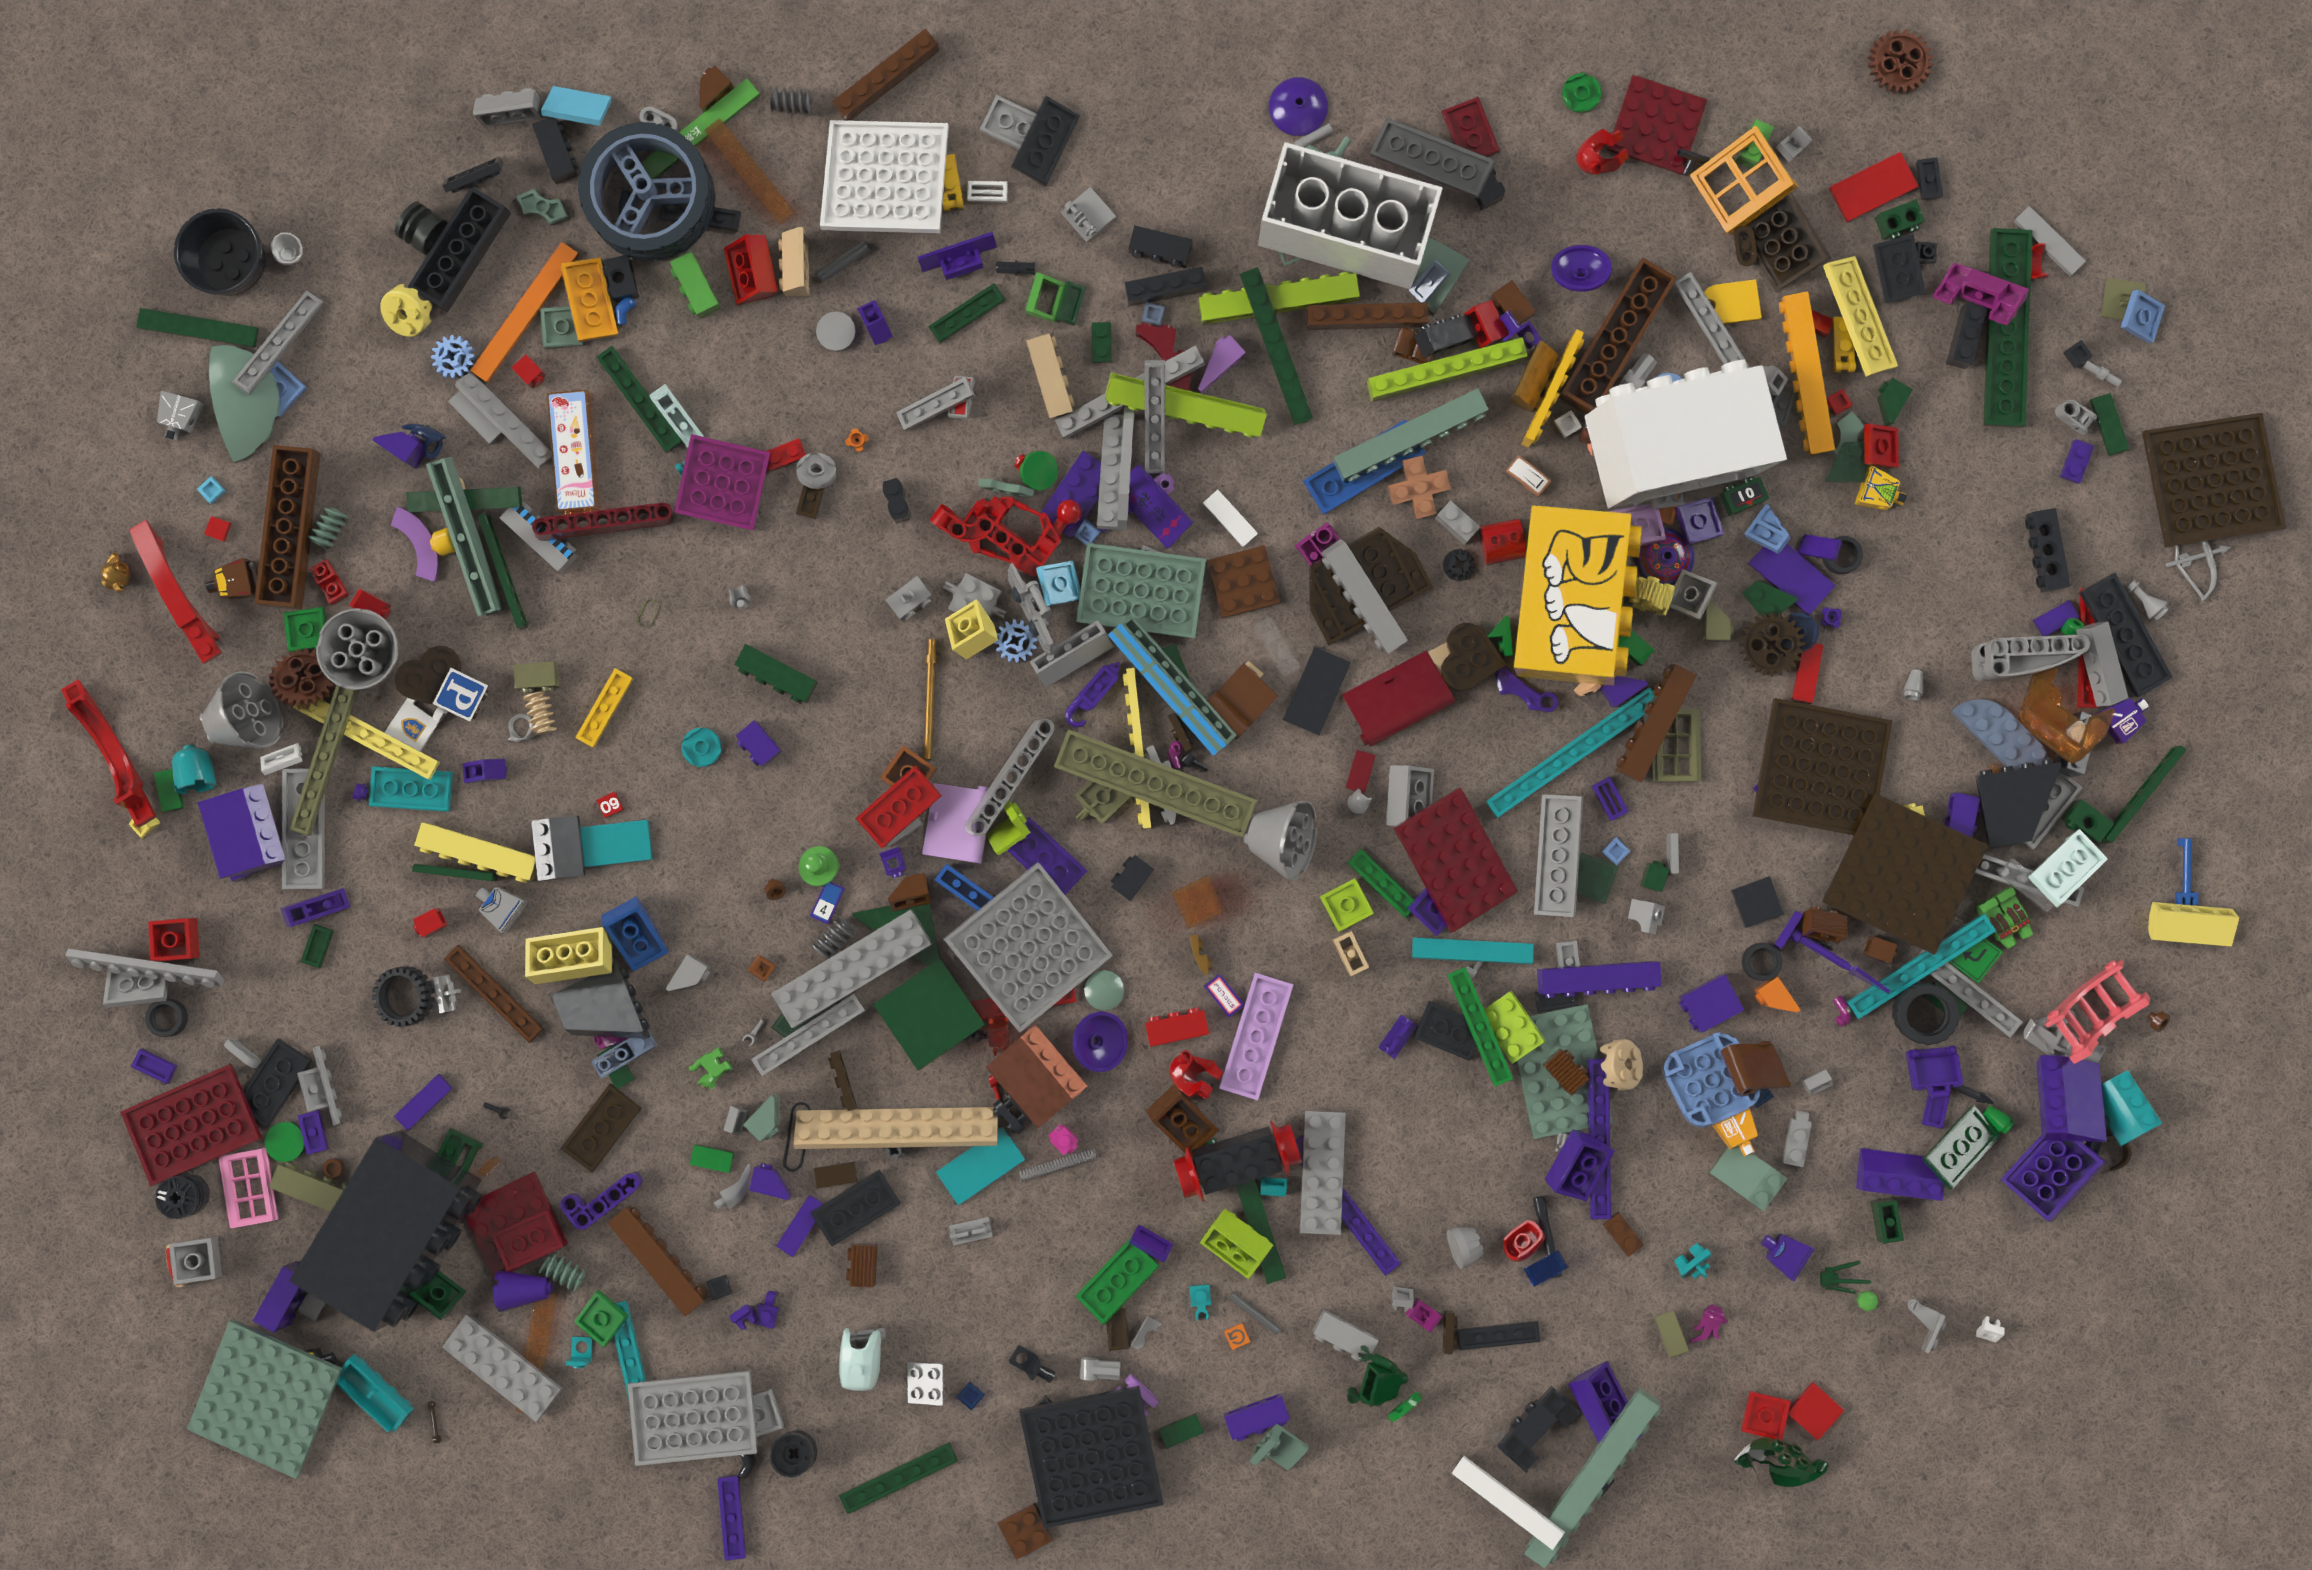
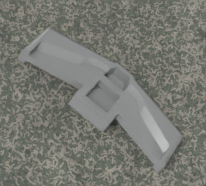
(2055, 1043)

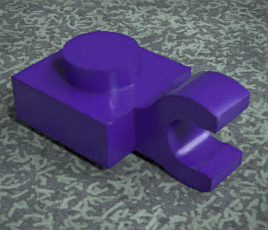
(767, 1313)

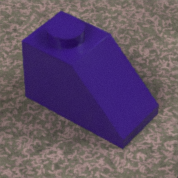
(875, 322)
(1622, 689)
(484, 770)
(769, 1182)

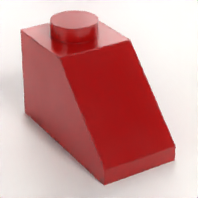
(368, 601)

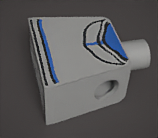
(500, 907)

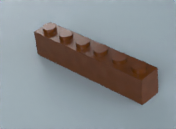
(886, 75)
(1367, 316)
(1655, 723)
(657, 1260)

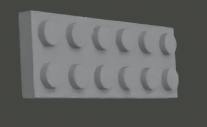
(303, 854)
(1558, 855)
(1322, 1172)
(502, 1367)

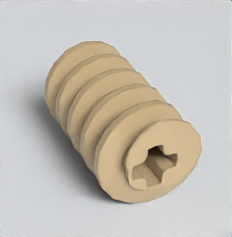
(539, 713)

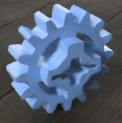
(444, 359)
(1007, 644)

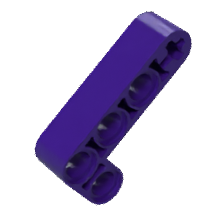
(606, 1198)

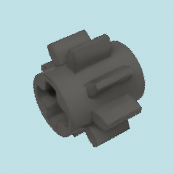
(891, 1154)

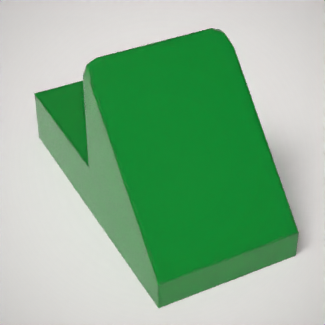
(1503, 631)

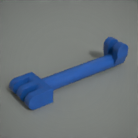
(2186, 843)

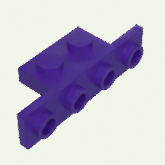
(960, 257)

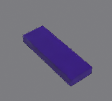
(423, 1102)
(799, 1227)

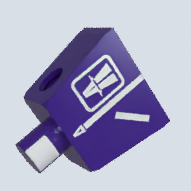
(2126, 719)

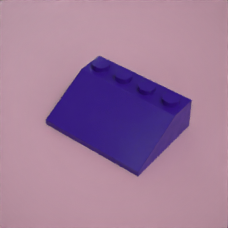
(241, 831)
(2070, 1099)
(2053, 1174)

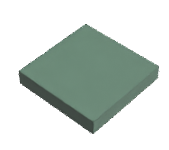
(558, 328)

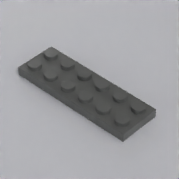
(1432, 158)

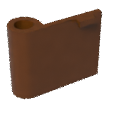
(1242, 699)
(1754, 1067)

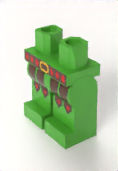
(2006, 916)

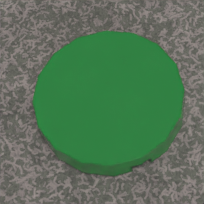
(1575, 93)
(1039, 470)
(284, 1142)
(1404, 1407)

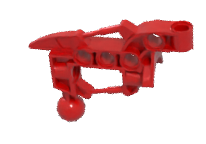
(1034, 555)

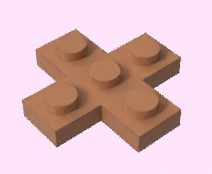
(1419, 487)

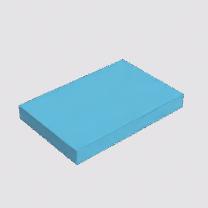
(576, 106)

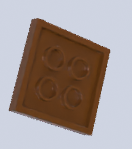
(1243, 581)

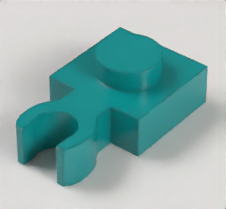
(1200, 1297)

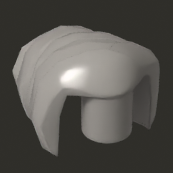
(739, 597)
(1358, 802)

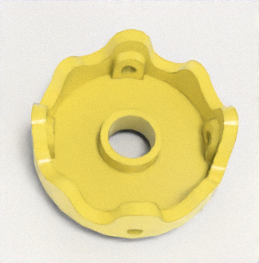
(415, 308)

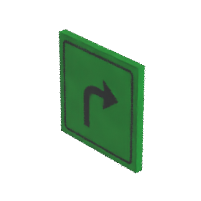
(1977, 960)

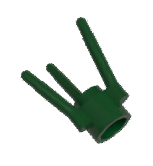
(1829, 1279)

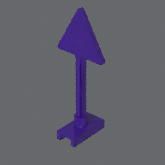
(1791, 932)

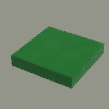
(303, 628)
(601, 1318)

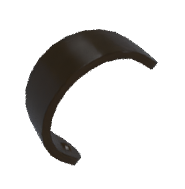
(2126, 1155)

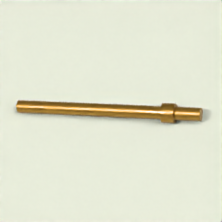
(930, 660)

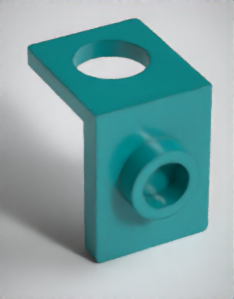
(577, 1359)

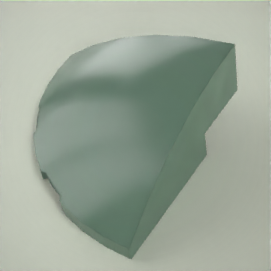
(1450, 260)

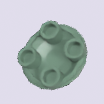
(1104, 990)

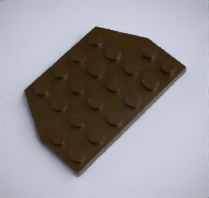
(1391, 570)

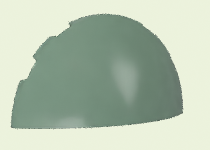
(241, 417)

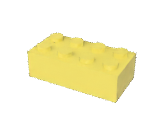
(568, 956)

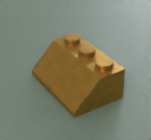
(1535, 377)

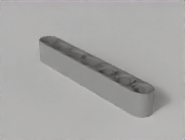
(1018, 773)

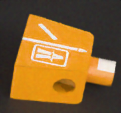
(1738, 1132)

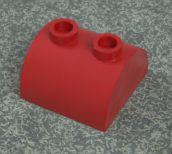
(1502, 541)

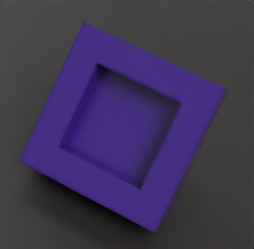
(741, 1315)

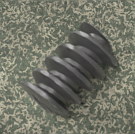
(791, 100)
(834, 938)

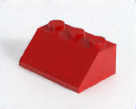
(750, 269)

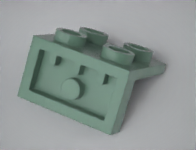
(1280, 1447)

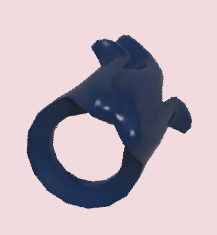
(430, 434)

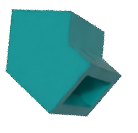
(1273, 1186)

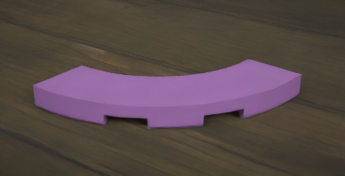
(420, 537)

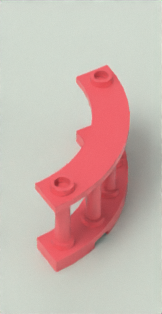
(2101, 1027)

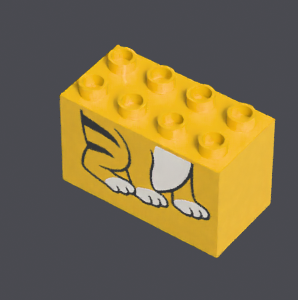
(1576, 595)

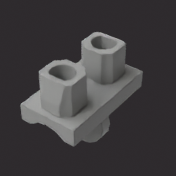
(444, 993)

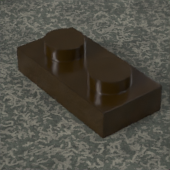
(809, 502)
(1449, 1339)

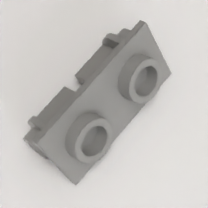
(970, 1231)

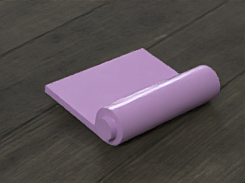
(947, 821)

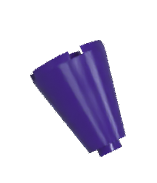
(519, 1290)

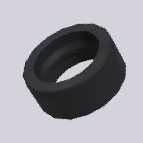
(1858, 556)
(1777, 966)
(182, 1018)

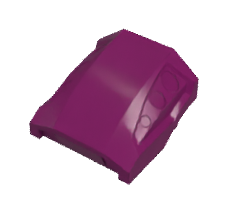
(1317, 542)

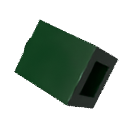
(1654, 876)

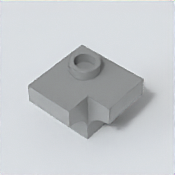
(1647, 914)

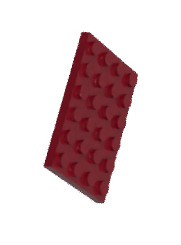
(1455, 859)
(191, 1124)

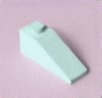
(674, 413)

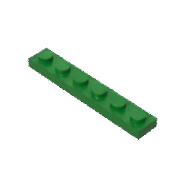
(1479, 1026)

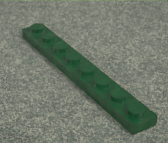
(1276, 346)

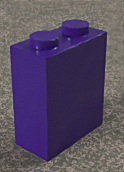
(1710, 1003)

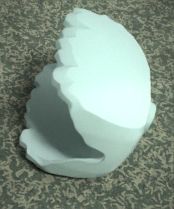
(859, 1367)

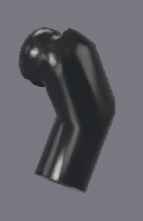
(748, 1463)

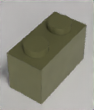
(536, 676)

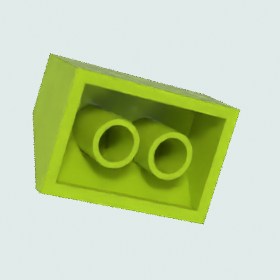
(1236, 1243)

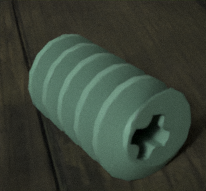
(328, 527)
(564, 1271)

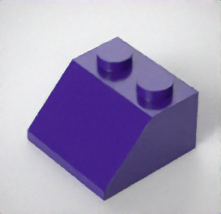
(405, 447)

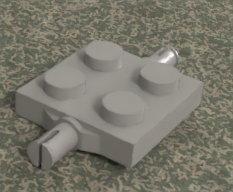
(973, 589)

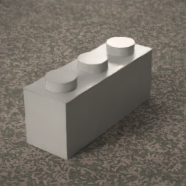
(1343, 1335)

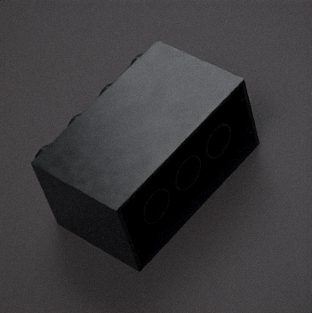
(387, 1231)

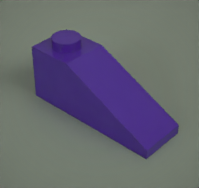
(314, 907)

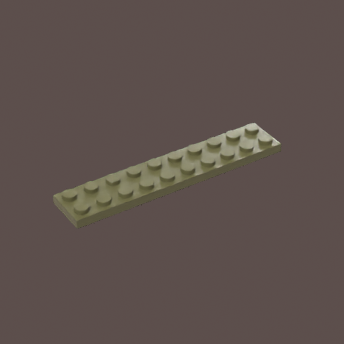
(1155, 783)

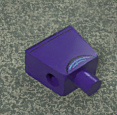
(1787, 1254)

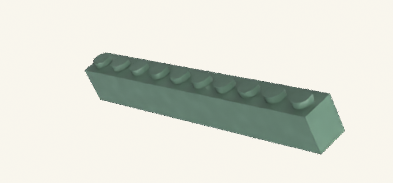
(1597, 1472)

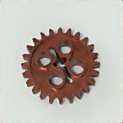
(1894, 78)
(302, 679)

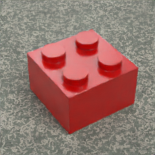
(173, 939)

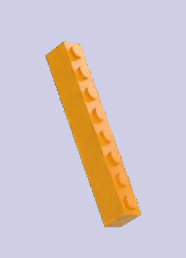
(1807, 373)

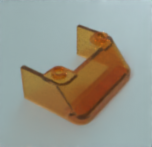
(2055, 725)

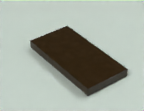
(601, 1128)

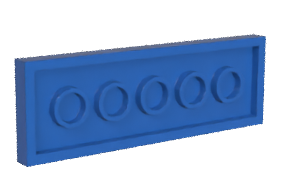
(1330, 491)

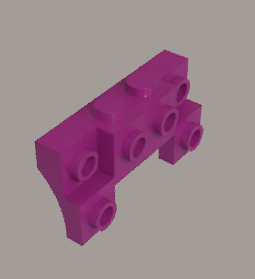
(1983, 289)

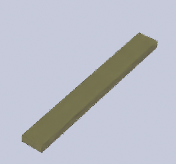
(323, 760)

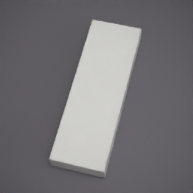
(1230, 518)

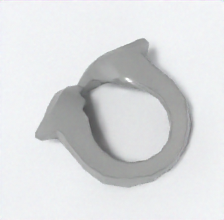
(514, 735)

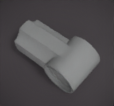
(1639, 371)
(1095, 1369)

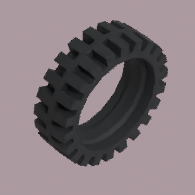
(382, 1000)

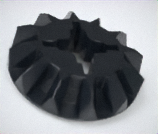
(1455, 573)

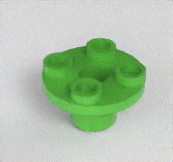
(818, 866)

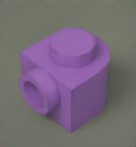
(1165, 482)

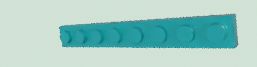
(1921, 966)

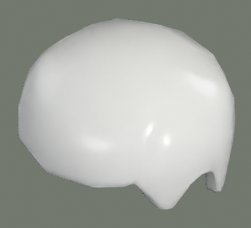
(286, 248)

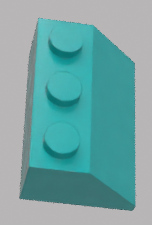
(2127, 1108)

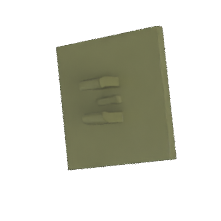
(2117, 297)

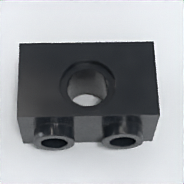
(620, 266)

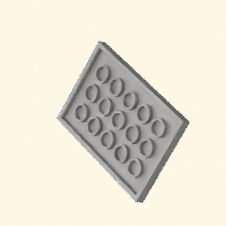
(692, 1417)

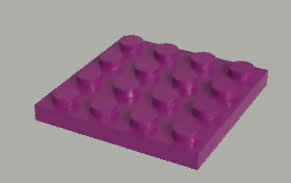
(722, 482)

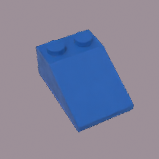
(634, 933)

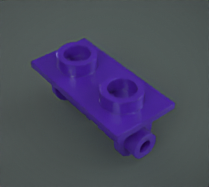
(1397, 1036)

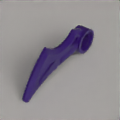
(1511, 684)

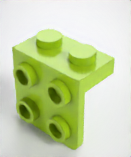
(1009, 831)

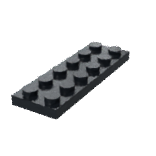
(2134, 646)

